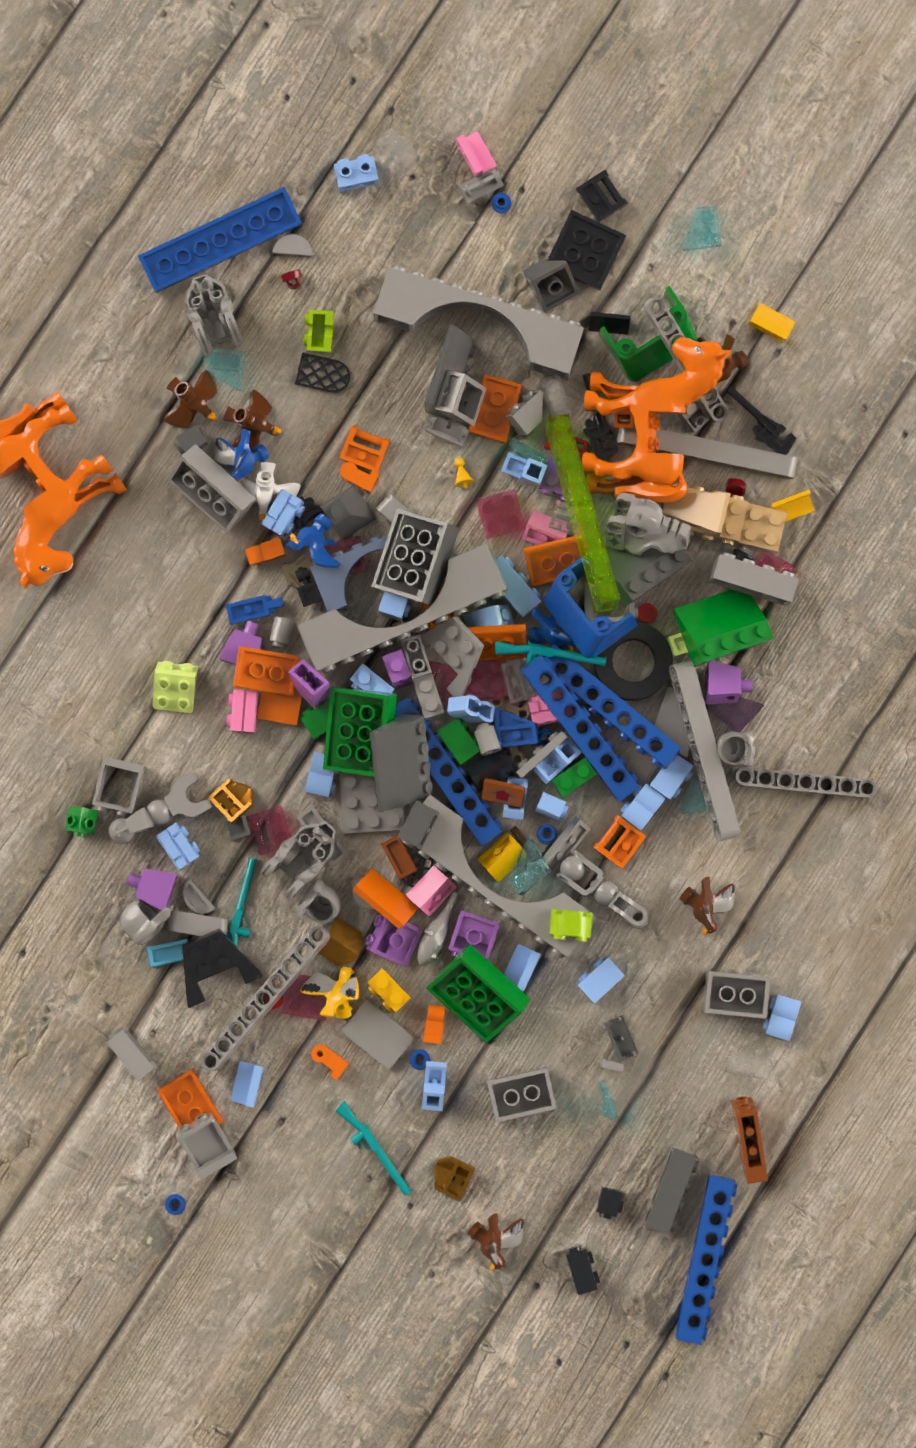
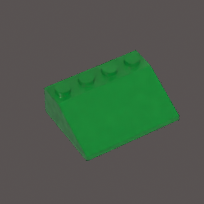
(721, 626)
(349, 724)
(478, 993)

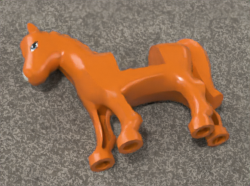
(647, 472)
(60, 497)

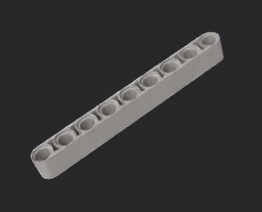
(717, 452)
(704, 750)
(256, 1002)

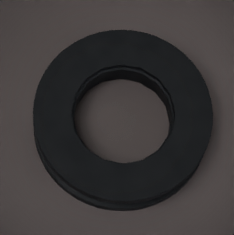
(658, 677)

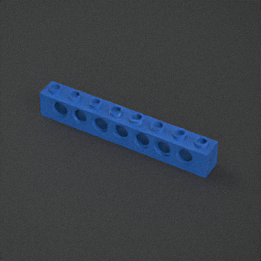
(621, 708)
(627, 783)
(493, 826)
(697, 1333)

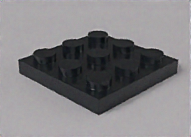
(587, 248)

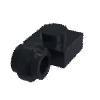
(308, 592)

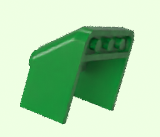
(642, 361)

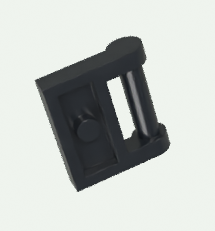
(595, 198)

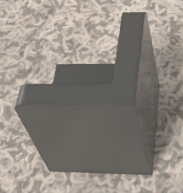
(239, 829)

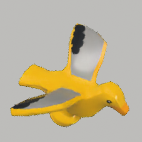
(335, 991)

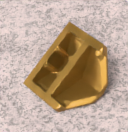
(232, 799)
(343, 943)
(452, 1176)

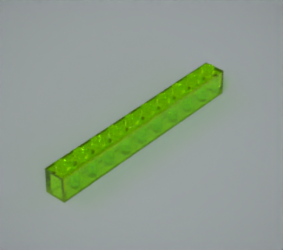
(582, 513)

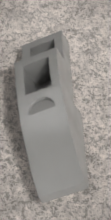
(422, 677)

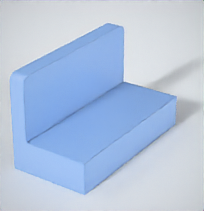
(521, 966)
(247, 1084)

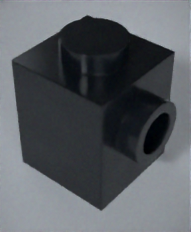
(609, 1202)

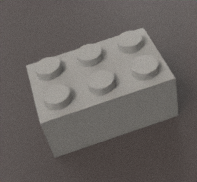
(736, 994)
(521, 1094)

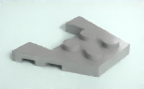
(458, 648)

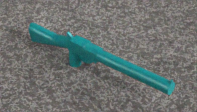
(533, 649)
(235, 928)
(364, 1132)

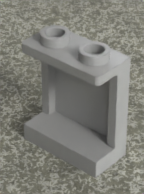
(206, 1145)

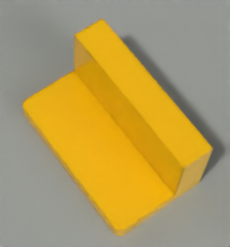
(772, 323)
(795, 505)
(501, 857)

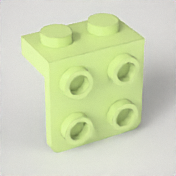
(174, 686)

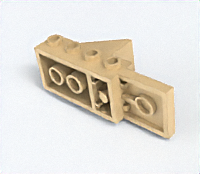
(728, 518)

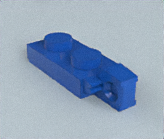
(252, 608)

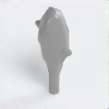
(435, 934)

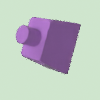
(240, 638)
(397, 668)
(724, 683)
(314, 688)
(154, 887)

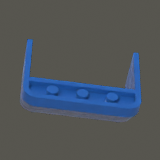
(587, 635)

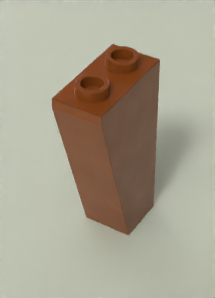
(749, 1139)

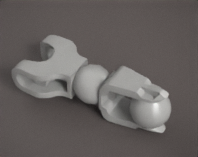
(159, 811)
(603, 891)

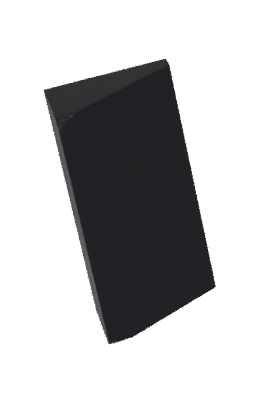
(612, 322)

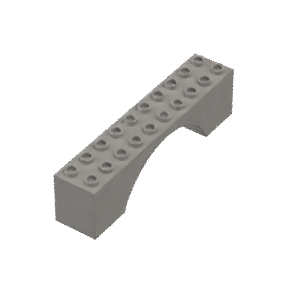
(411, 300)
(469, 582)
(446, 849)

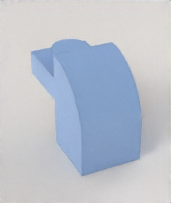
(525, 470)
(490, 616)
(556, 760)
(513, 812)
(434, 1086)

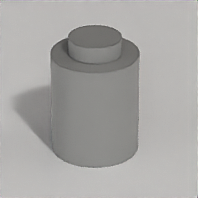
(281, 632)
(487, 739)

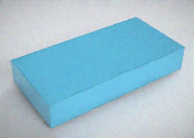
(166, 953)

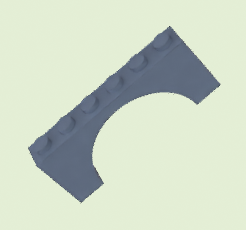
(333, 581)

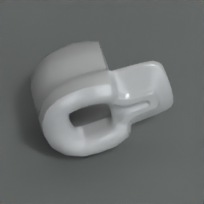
(736, 748)
(320, 903)
(142, 921)

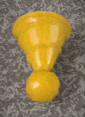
(463, 478)

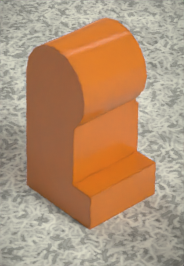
(621, 415)
(359, 478)
(265, 552)
(434, 1024)
(325, 1055)

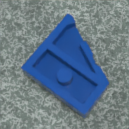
(514, 730)

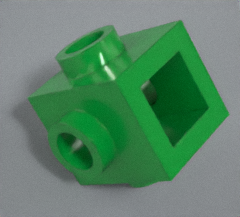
(81, 821)

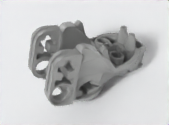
(211, 313)
(644, 527)
(303, 855)

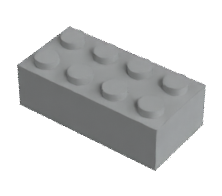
(211, 488)
(753, 579)

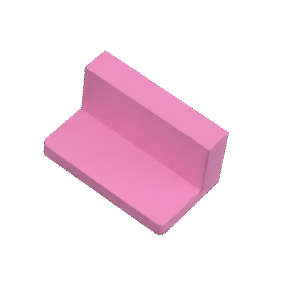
(475, 153)
(538, 530)
(431, 891)

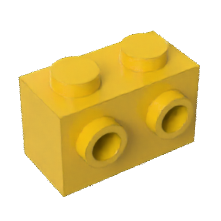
(389, 990)

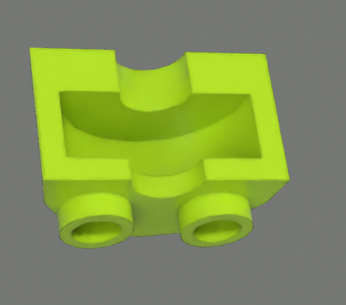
(319, 331)
(571, 923)

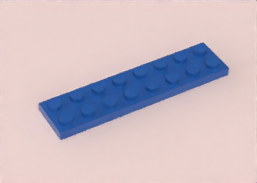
(220, 240)

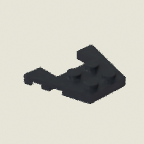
(210, 956)

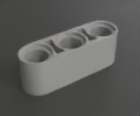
(195, 924)

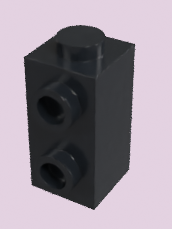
(493, 766)
(581, 1270)

